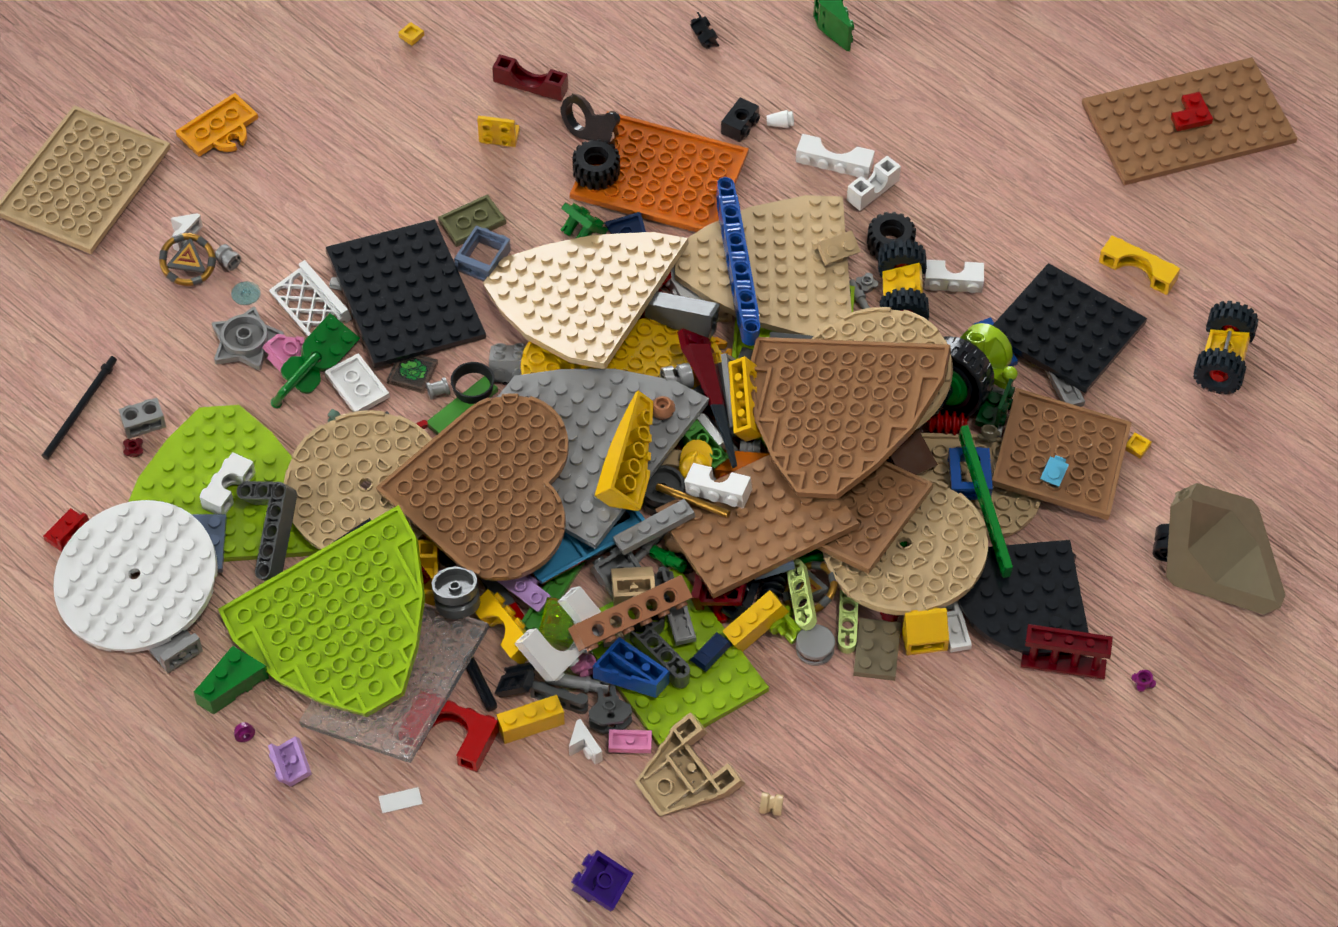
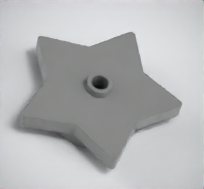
(243, 339)

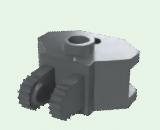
(609, 711)

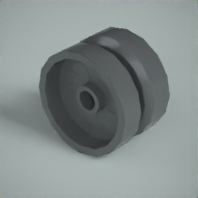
(667, 476)
(455, 592)

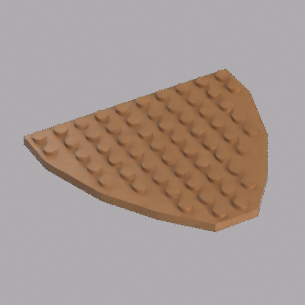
(840, 405)

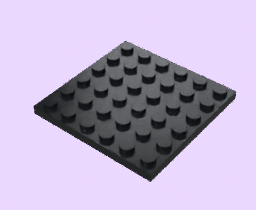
(1068, 327)

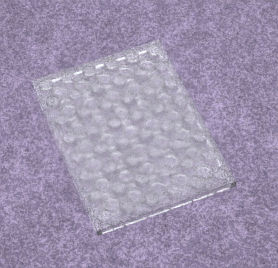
(403, 725)

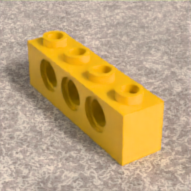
(741, 398)

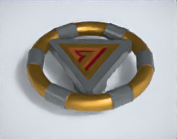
(187, 259)
(817, 587)

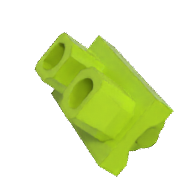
(786, 627)

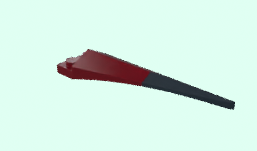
(705, 366)

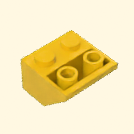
(925, 631)

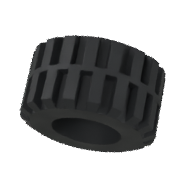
(592, 153)
(889, 225)

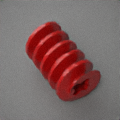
(947, 423)

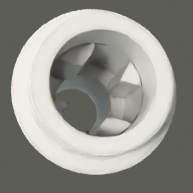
(781, 119)

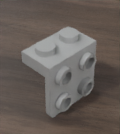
(506, 361)

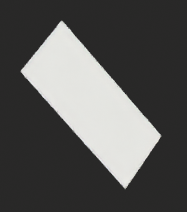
(400, 800)

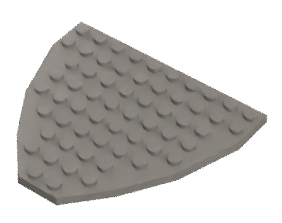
(592, 409)

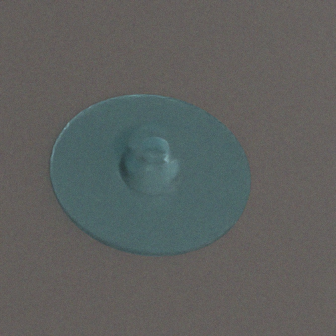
(245, 293)

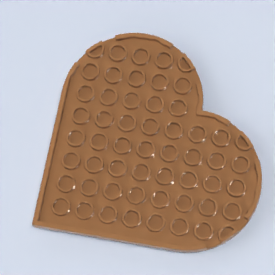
(488, 488)

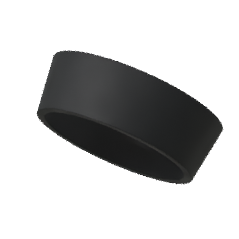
(472, 367)

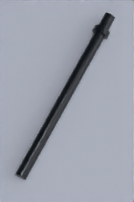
(105, 370)

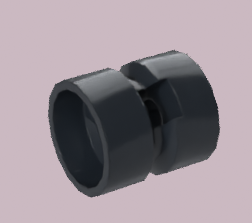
(1160, 546)

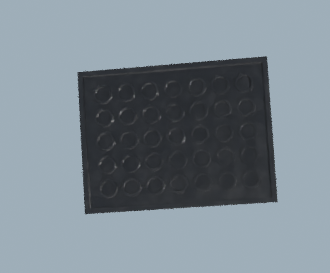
(405, 293)

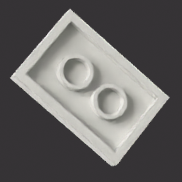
(357, 384)

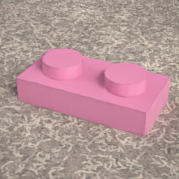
(630, 741)

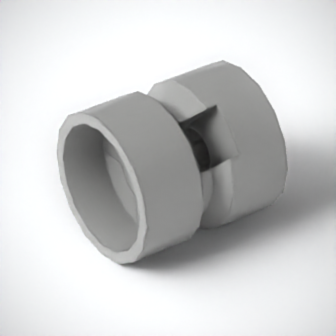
(681, 374)

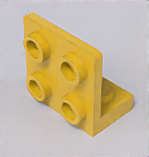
(497, 131)

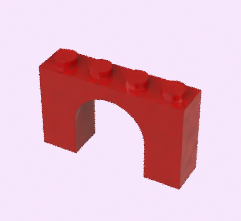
(480, 736)

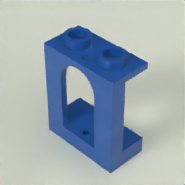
(954, 458)

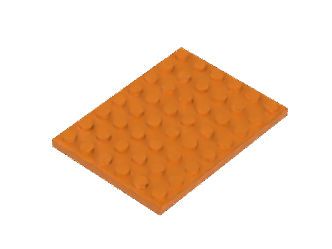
(666, 175)

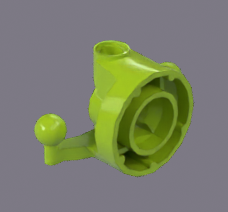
(997, 350)

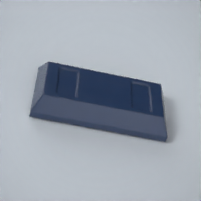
(711, 652)

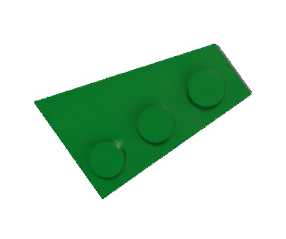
(229, 679)

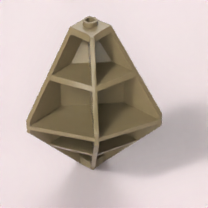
(1222, 549)

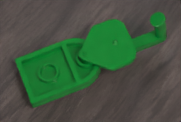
(326, 343)

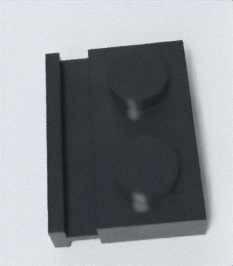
(516, 680)

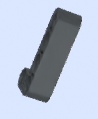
(678, 669)

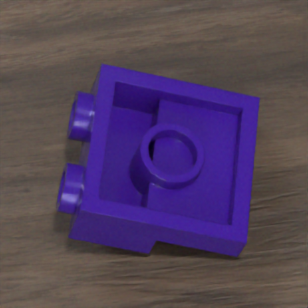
(601, 880)

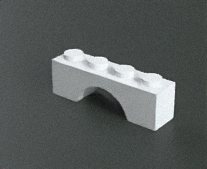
(854, 163)

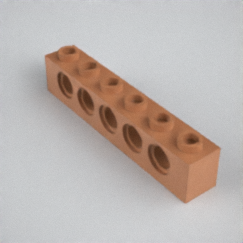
(674, 588)

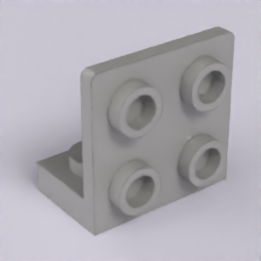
(177, 651)

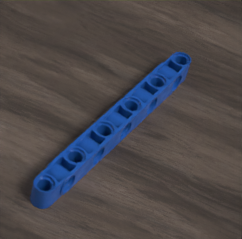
(737, 261)

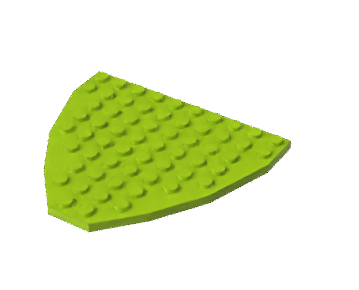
(197, 452)
(341, 619)

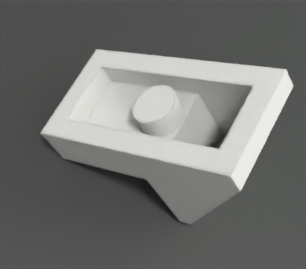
(185, 224)
(583, 740)

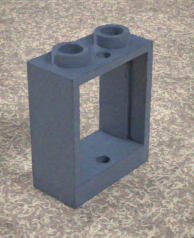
(474, 267)

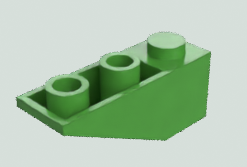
(698, 432)

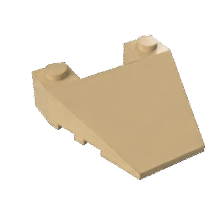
(677, 775)

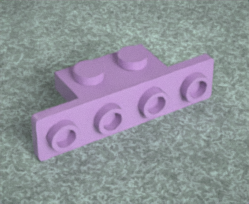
(528, 591)

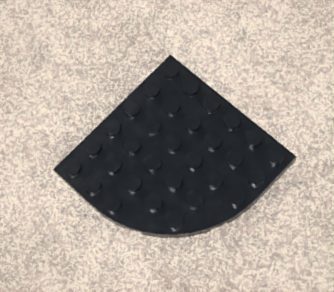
(1038, 592)

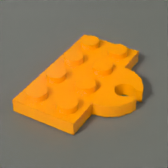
(219, 126)

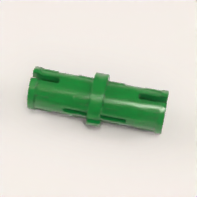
(668, 558)

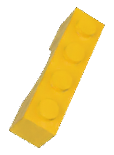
(1120, 253)
(494, 612)

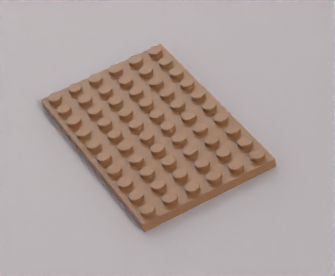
(1145, 143)

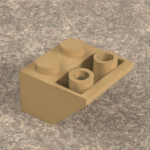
(631, 582)

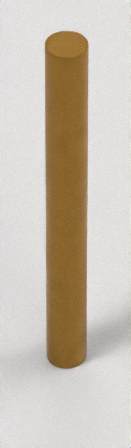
(693, 500)

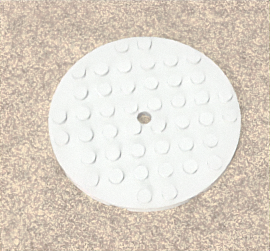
(142, 613)

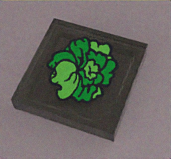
(413, 373)

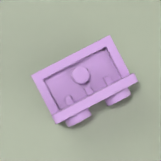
(289, 761)

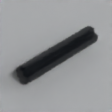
(481, 685)

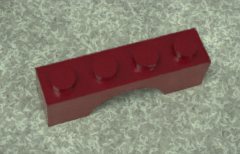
(512, 74)

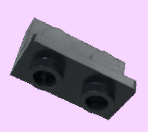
(735, 611)

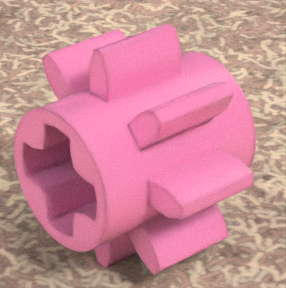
(584, 666)

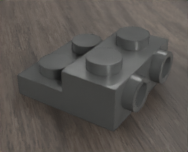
(602, 567)

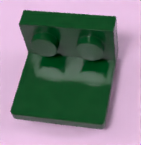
(995, 408)

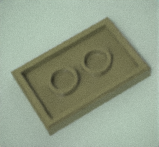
(462, 221)

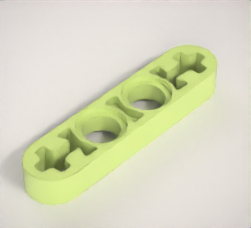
(798, 595)
(851, 616)

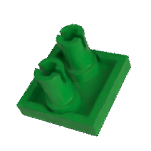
(581, 215)

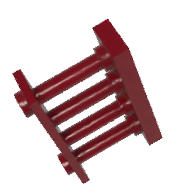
(1070, 642)

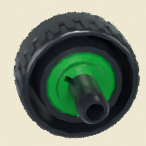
(971, 379)

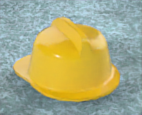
(694, 452)

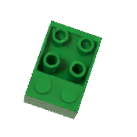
(834, 21)

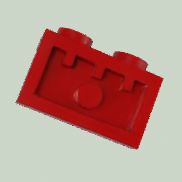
(65, 528)

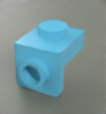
(1055, 470)

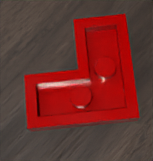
(1195, 115)

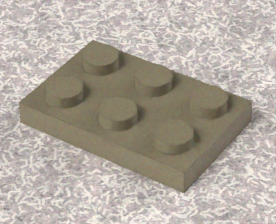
(877, 649)

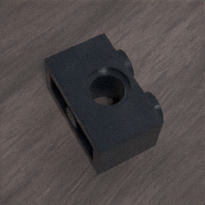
(740, 119)

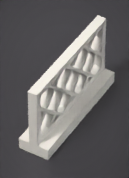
(320, 288)

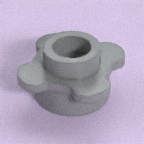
(867, 282)

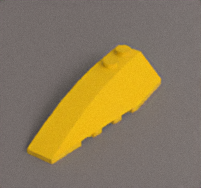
(626, 464)

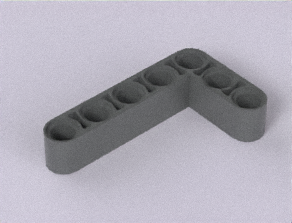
(277, 525)

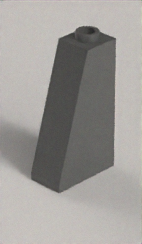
(684, 313)

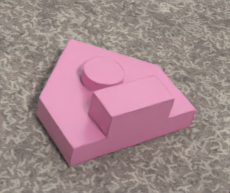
(282, 348)

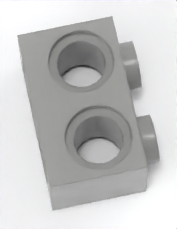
(142, 416)

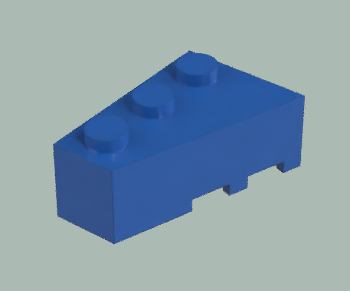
(631, 669)

